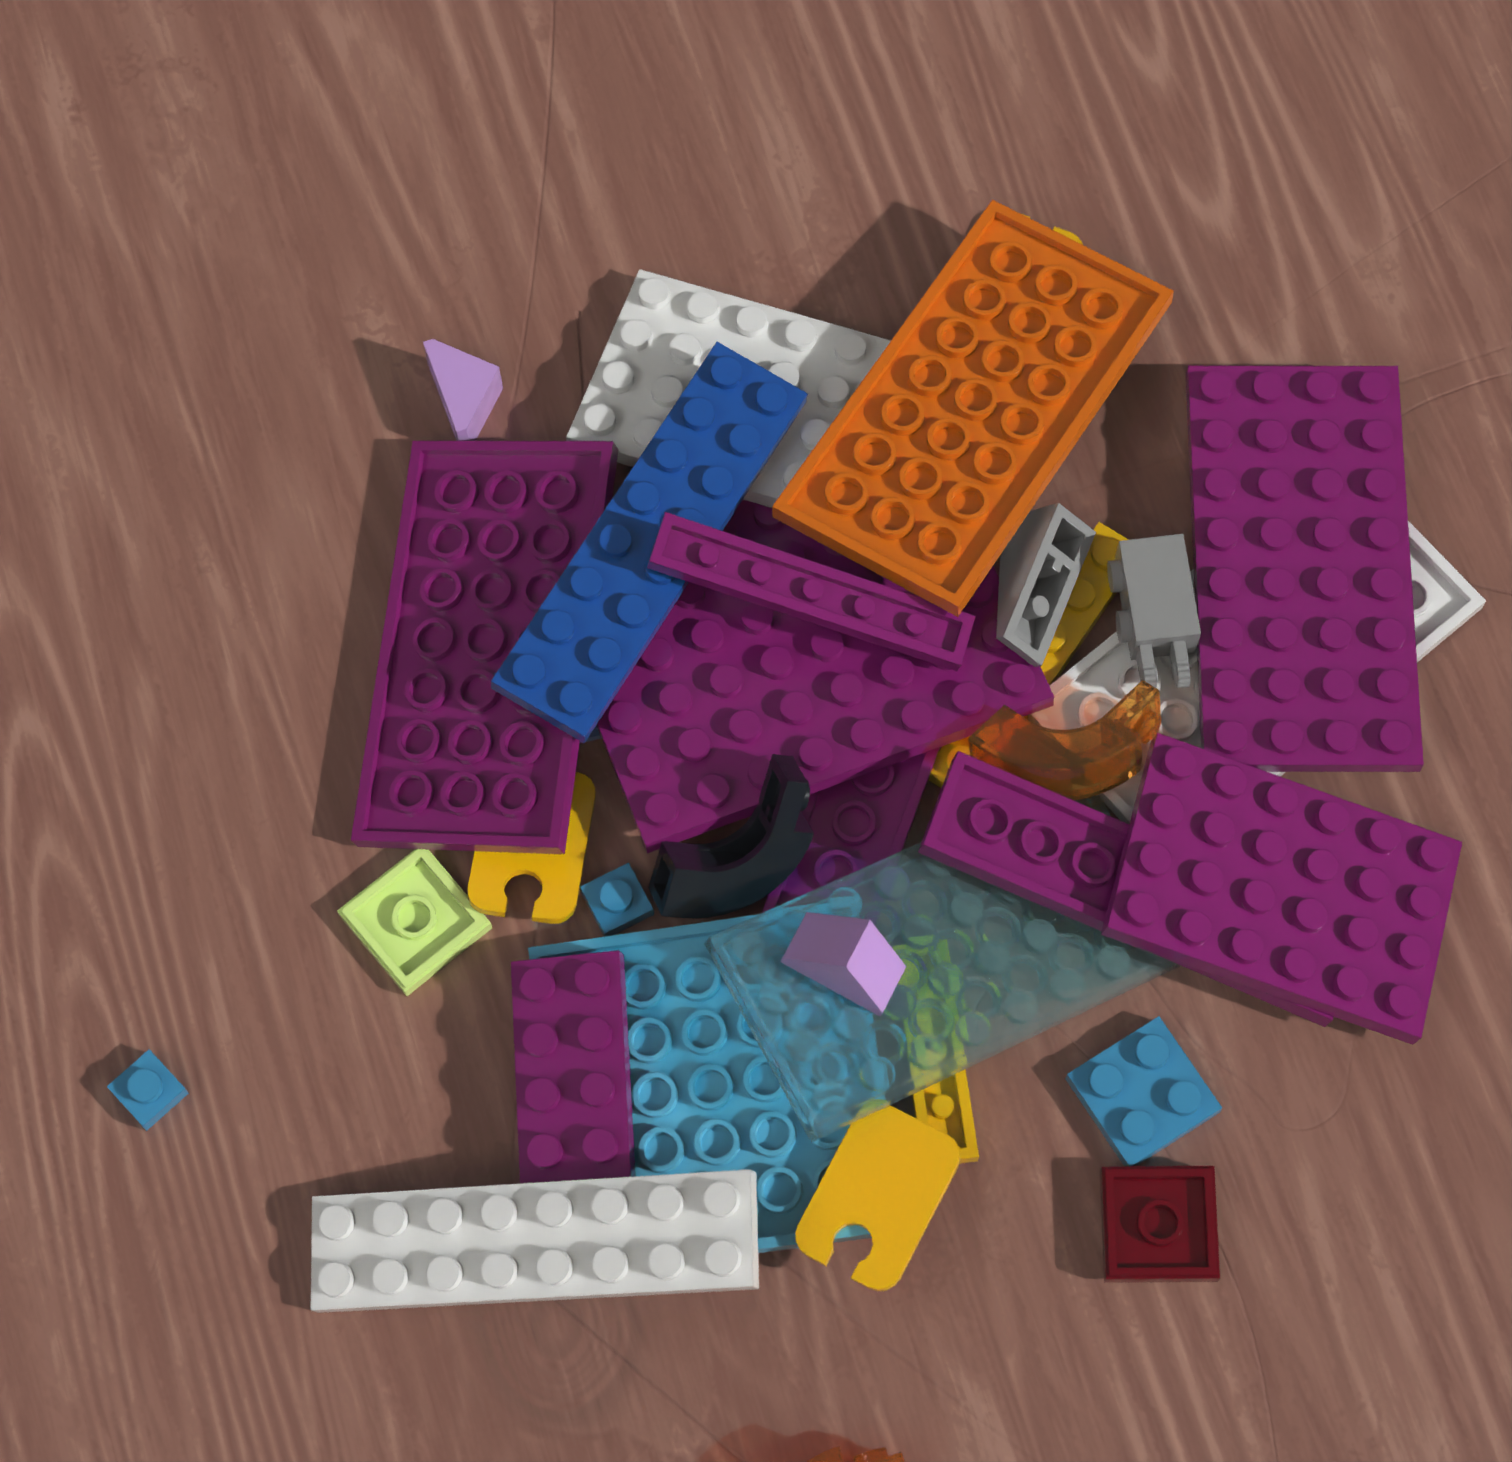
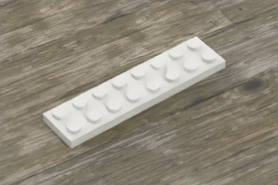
(535, 1241)

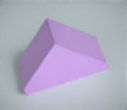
(465, 387)
(846, 958)

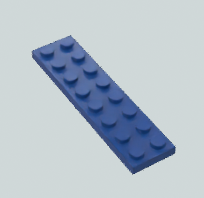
(607, 598)

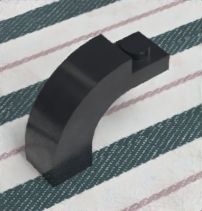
(746, 865)

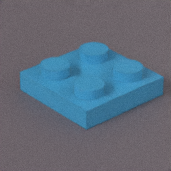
(1143, 1093)

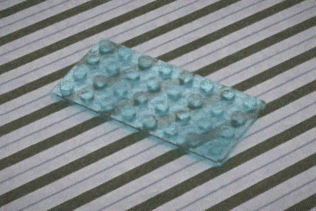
(974, 983)

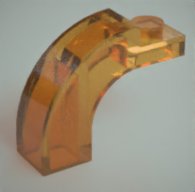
(1076, 760)

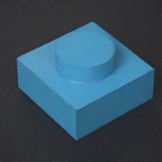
(617, 900)
(147, 1089)

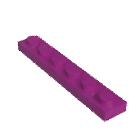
(810, 591)

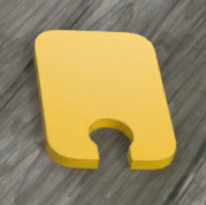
(557, 873)
(887, 1181)

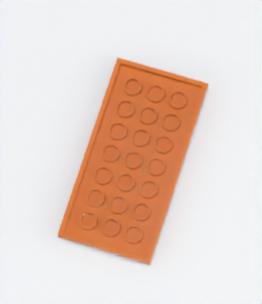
(973, 407)

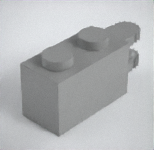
(1156, 604)

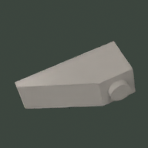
(1038, 579)

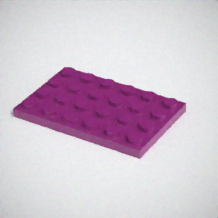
(1283, 889)

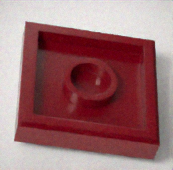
(1159, 1224)

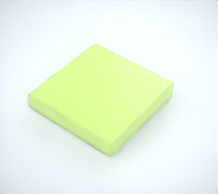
(414, 919)

